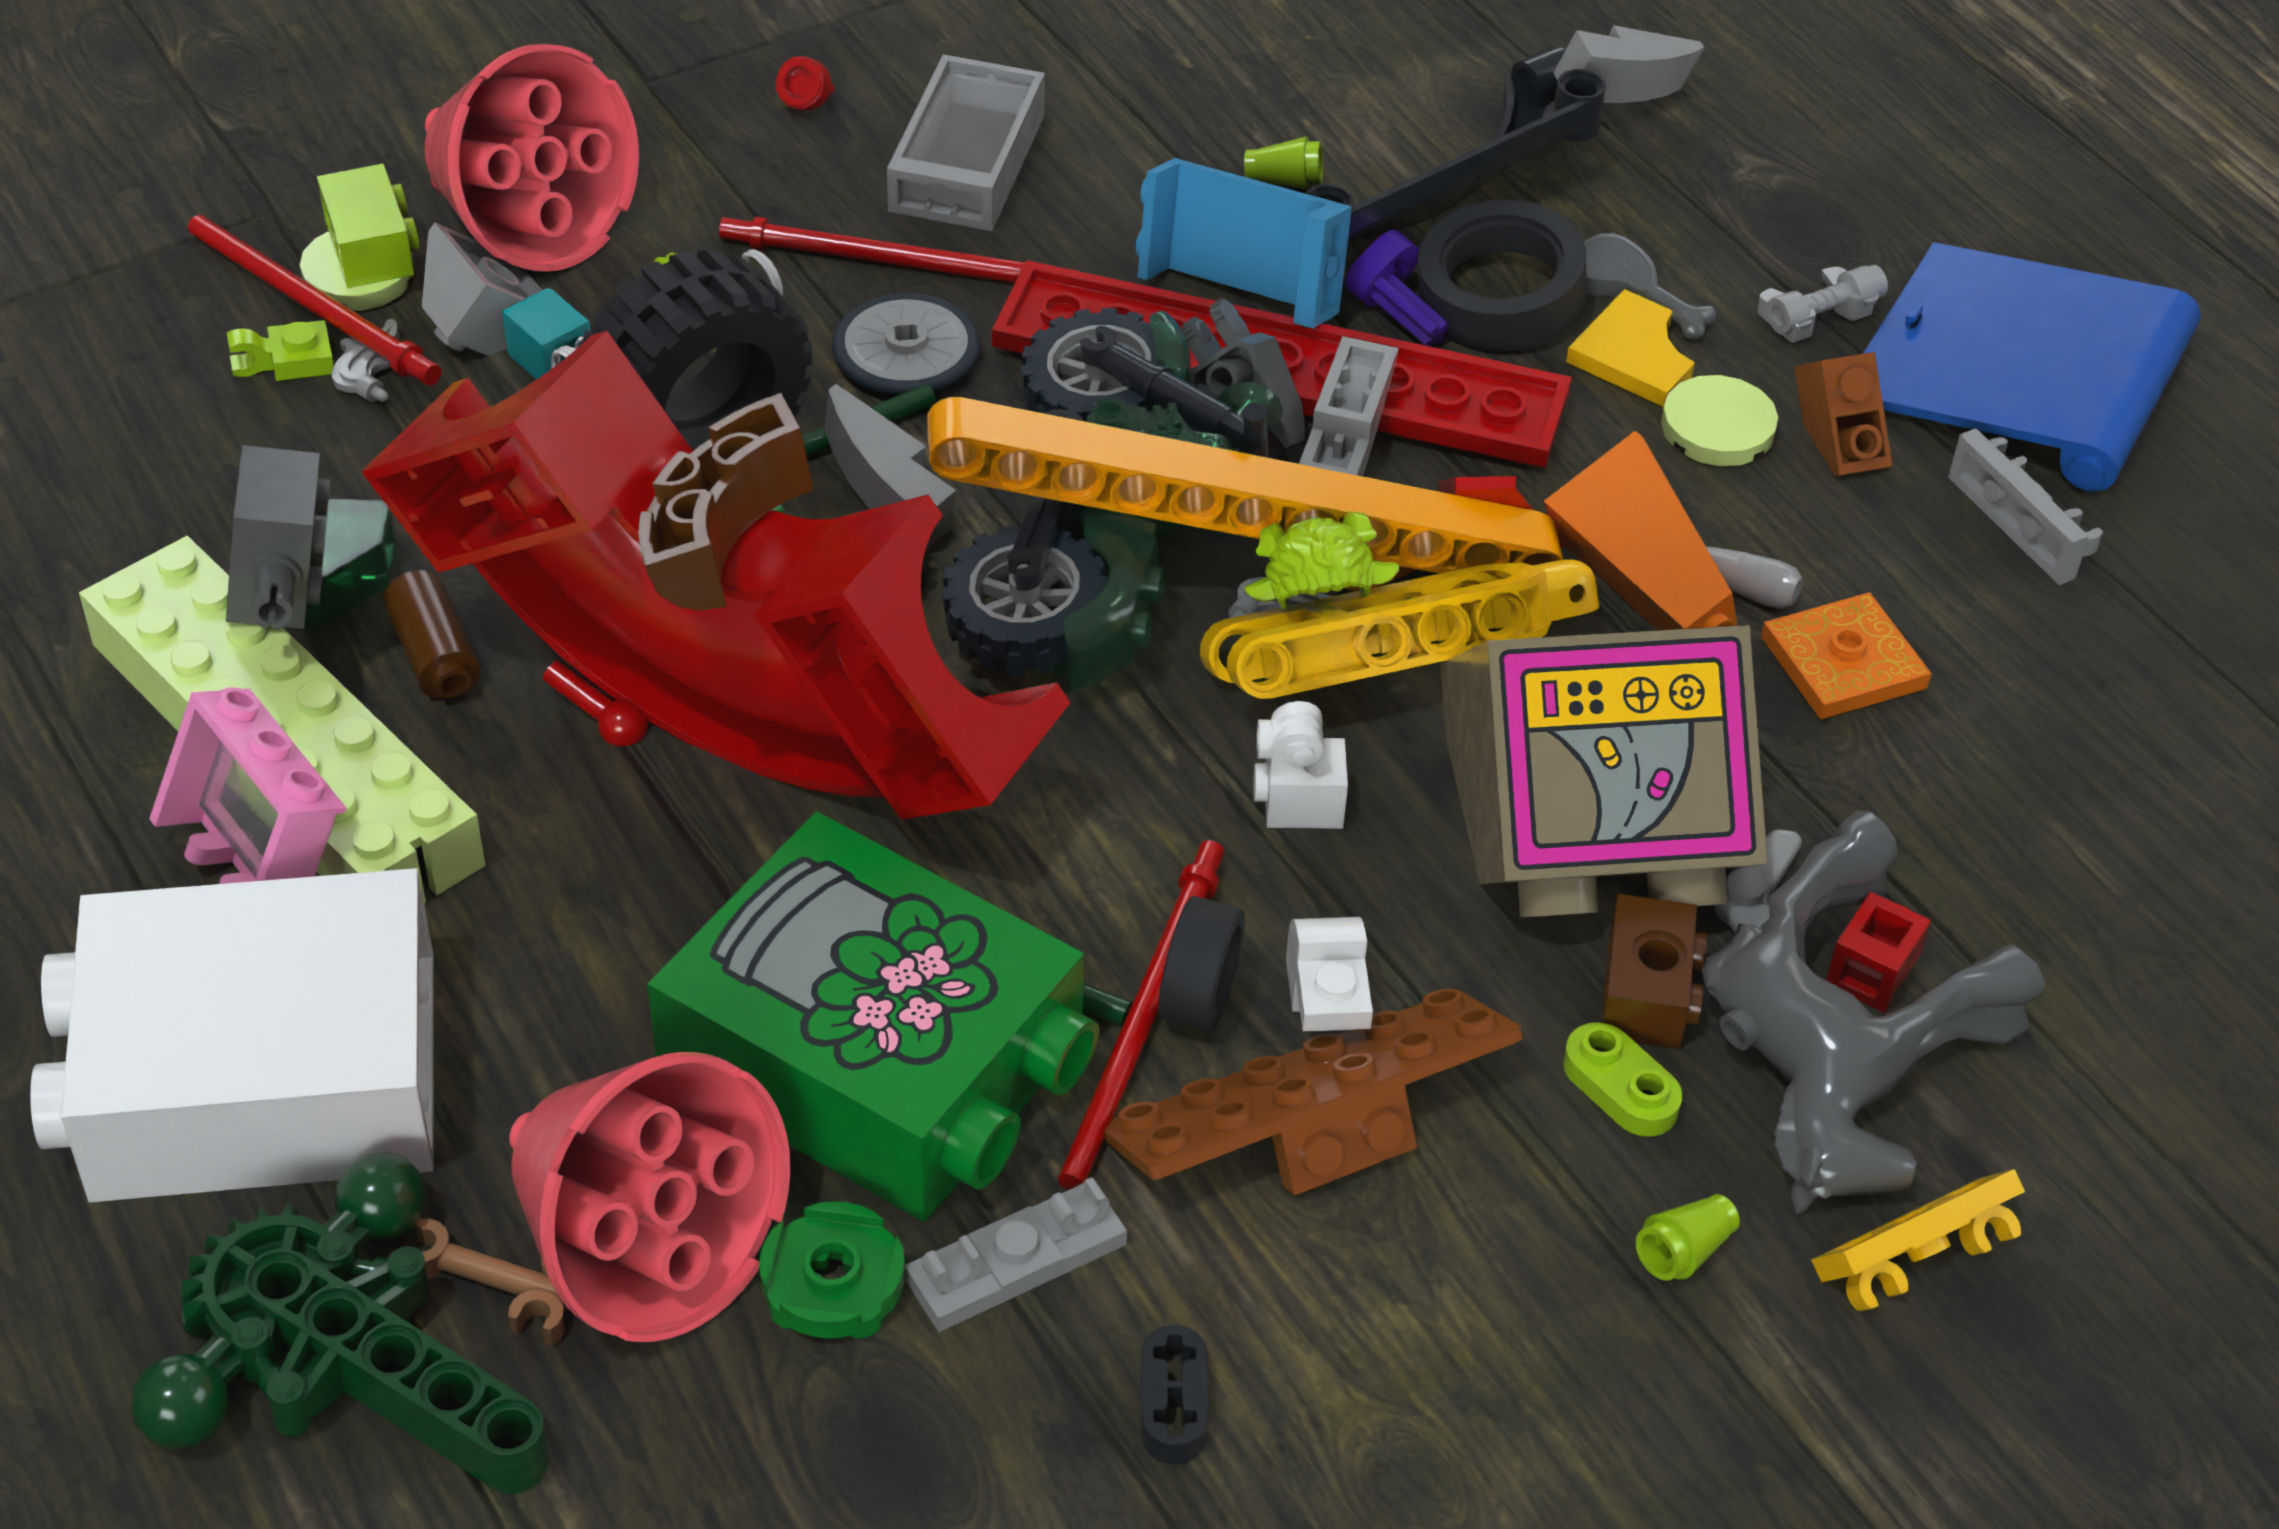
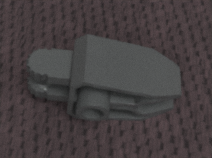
(1243, 360)

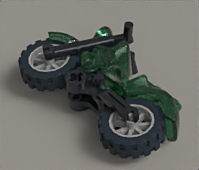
(1083, 557)

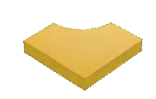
(1632, 348)

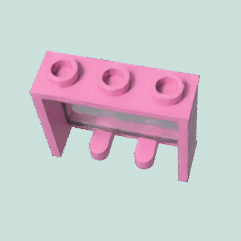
(248, 790)

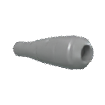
(1758, 577)

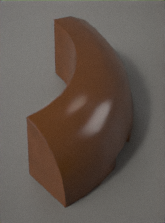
(716, 495)

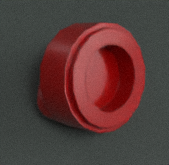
(803, 83)

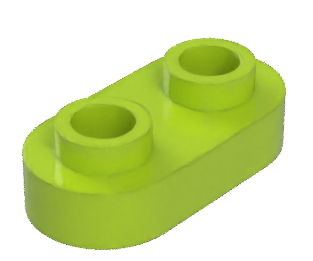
(1618, 1075)

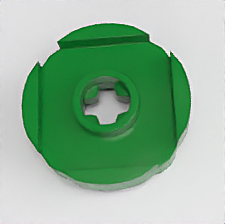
(838, 1306)

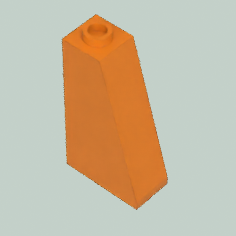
(1640, 540)

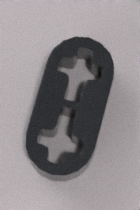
(1189, 1394)

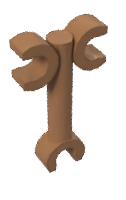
(533, 1289)

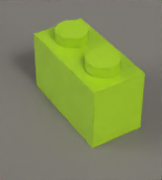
(368, 225)

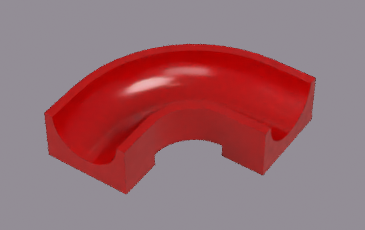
(823, 636)

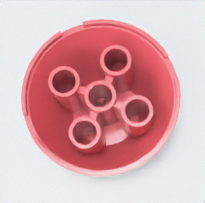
(536, 156)
(652, 1191)

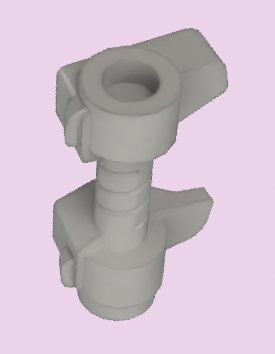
(1848, 292)

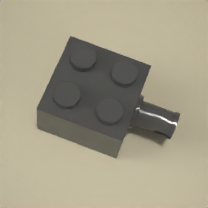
(277, 537)

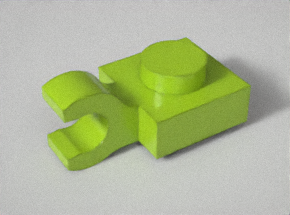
(289, 350)

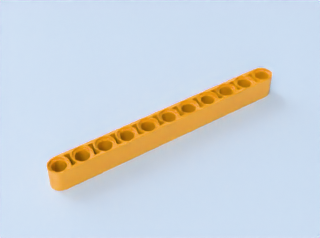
(1222, 487)

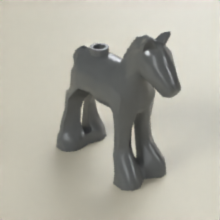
(1828, 1040)

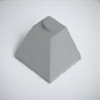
(469, 290)

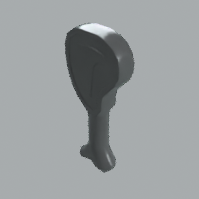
(1620, 264)

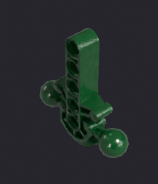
(332, 1290)

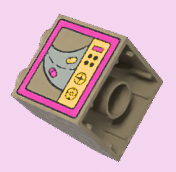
(1608, 763)

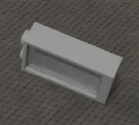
(966, 142)

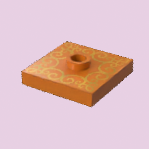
(1845, 655)

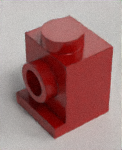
(1877, 951)

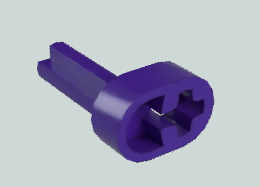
(1379, 279)

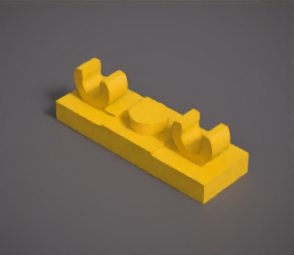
(1923, 1235)

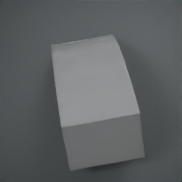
(1632, 62)
(882, 459)

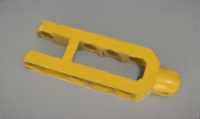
(1326, 646)

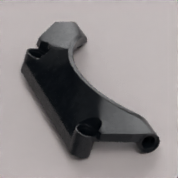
(1535, 116)

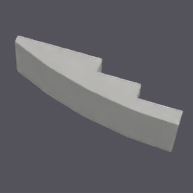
(1350, 407)

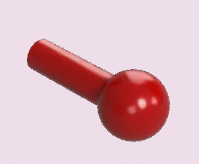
(618, 720)

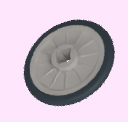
(906, 344)

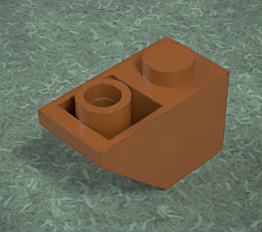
(1845, 412)

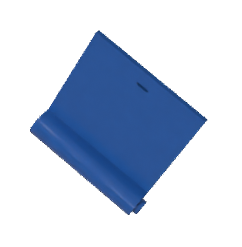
(2033, 354)

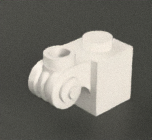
(1303, 772)

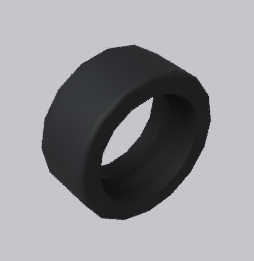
(1201, 963)

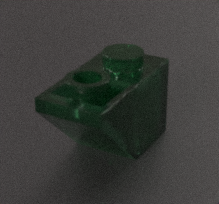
(355, 558)

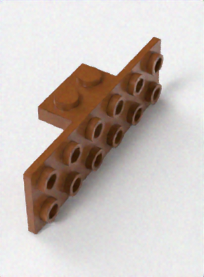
(1325, 1105)

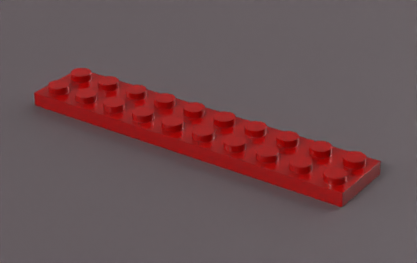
(1431, 395)

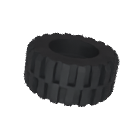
(705, 304)

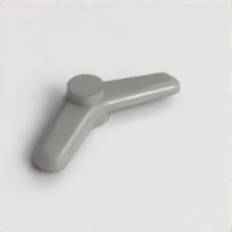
(1752, 885)

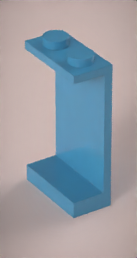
(1245, 236)

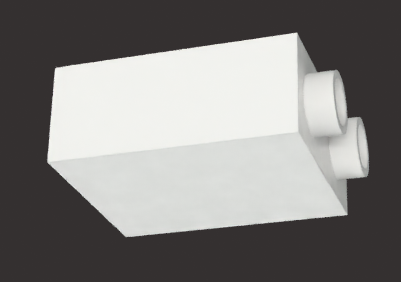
(240, 1034)

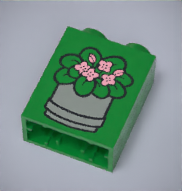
(880, 1013)

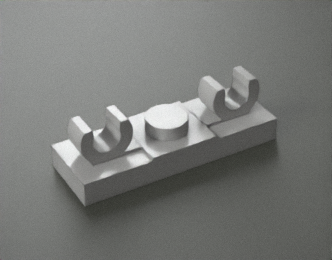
(2021, 506)
(1015, 1254)

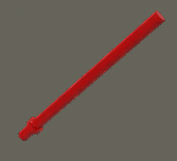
(761, 234)
(403, 357)
(1195, 880)

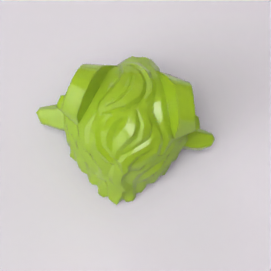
(1319, 558)

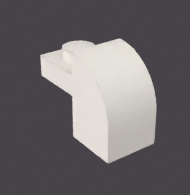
(1329, 973)

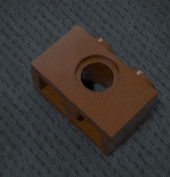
(1651, 970)

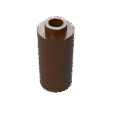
(431, 634)

